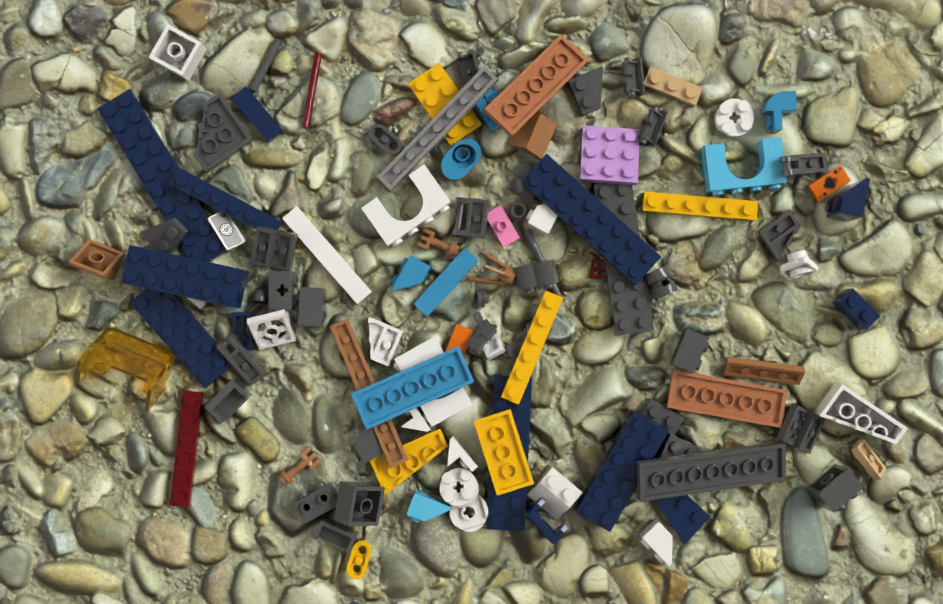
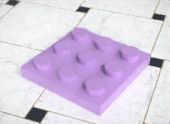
(609, 155)

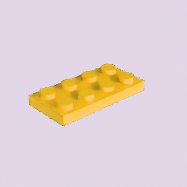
(434, 92)
(503, 452)

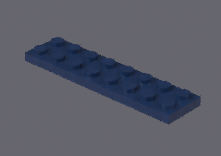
(590, 219)
(509, 509)

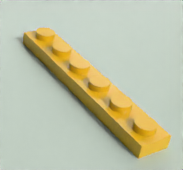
(700, 206)
(532, 347)

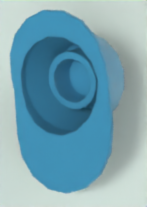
(460, 158)

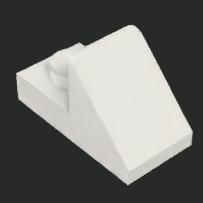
(417, 421)
(457, 450)

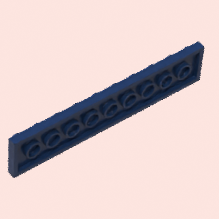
(155, 169)

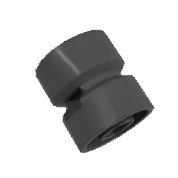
(660, 275)

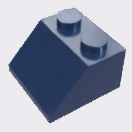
(849, 203)

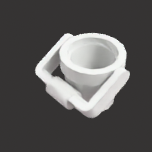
(799, 265)

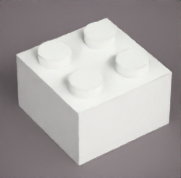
(177, 52)

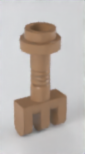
(452, 250)
(286, 477)

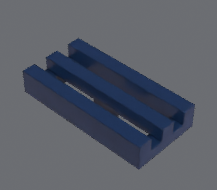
(243, 329)

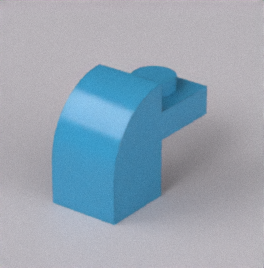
(779, 104)

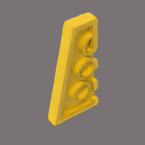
(419, 453)

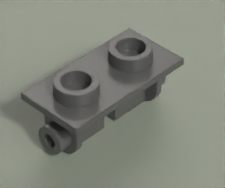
(634, 77)
(652, 130)

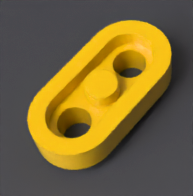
(359, 558)

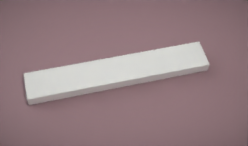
(327, 255)

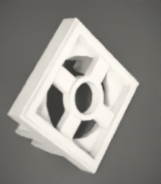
(263, 343)

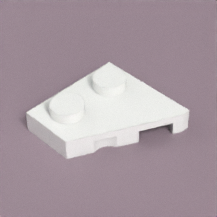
(383, 341)

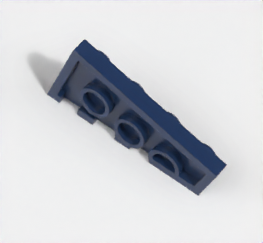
(684, 515)

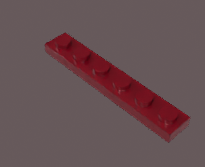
(186, 448)

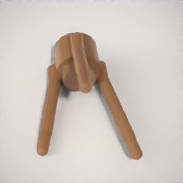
(505, 273)

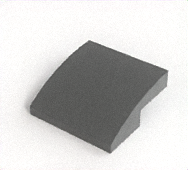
(273, 248)
(800, 428)

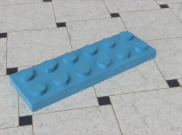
(412, 387)

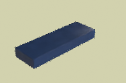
(257, 114)

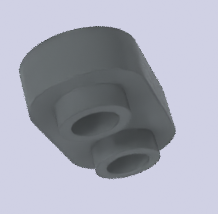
(385, 140)

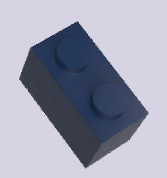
(855, 309)

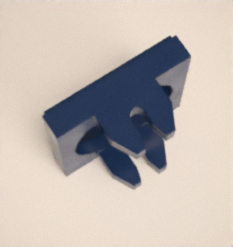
(544, 527)

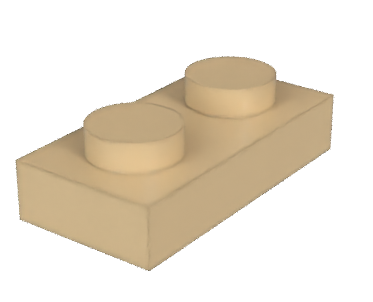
(868, 459)

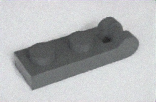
(803, 164)
(241, 359)

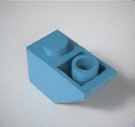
(412, 274)

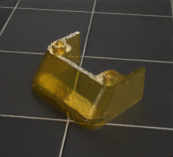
(131, 356)

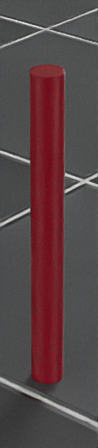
(311, 90)

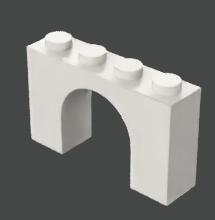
(393, 230)
(440, 408)

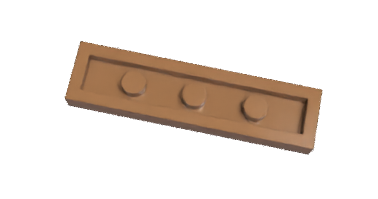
(763, 370)

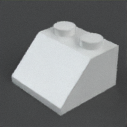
(556, 491)

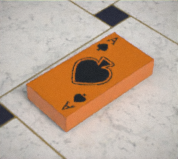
(829, 183)

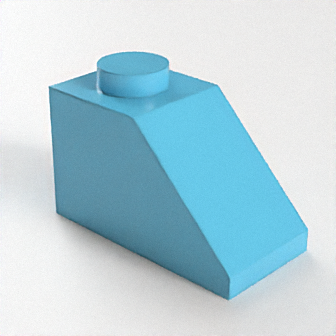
(425, 507)

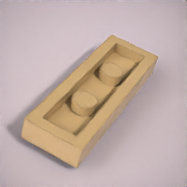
(672, 86)

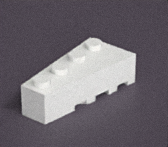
(854, 411)

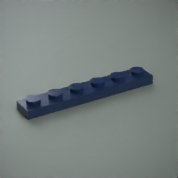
(222, 200)

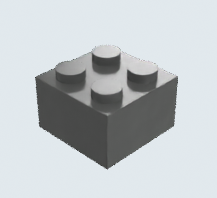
(835, 488)
(359, 503)

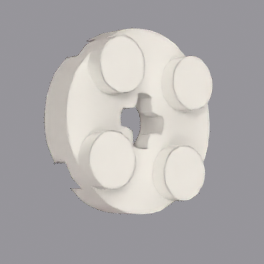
(741, 109)
(467, 494)
(477, 519)

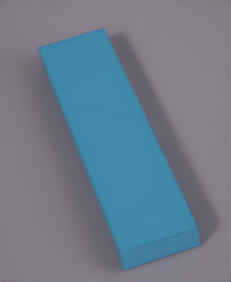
(446, 282)

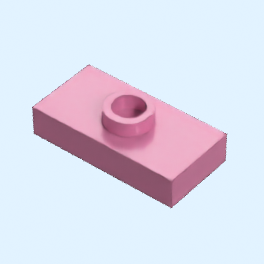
(502, 226)

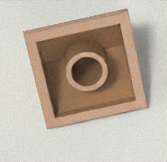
(534, 136)
(98, 259)

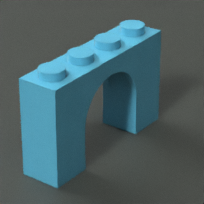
(719, 178)

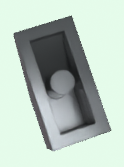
(367, 445)

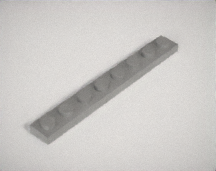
(438, 128)

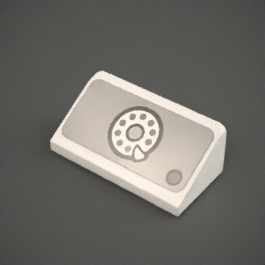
(226, 230)

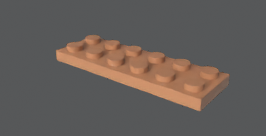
(535, 85)
(726, 398)

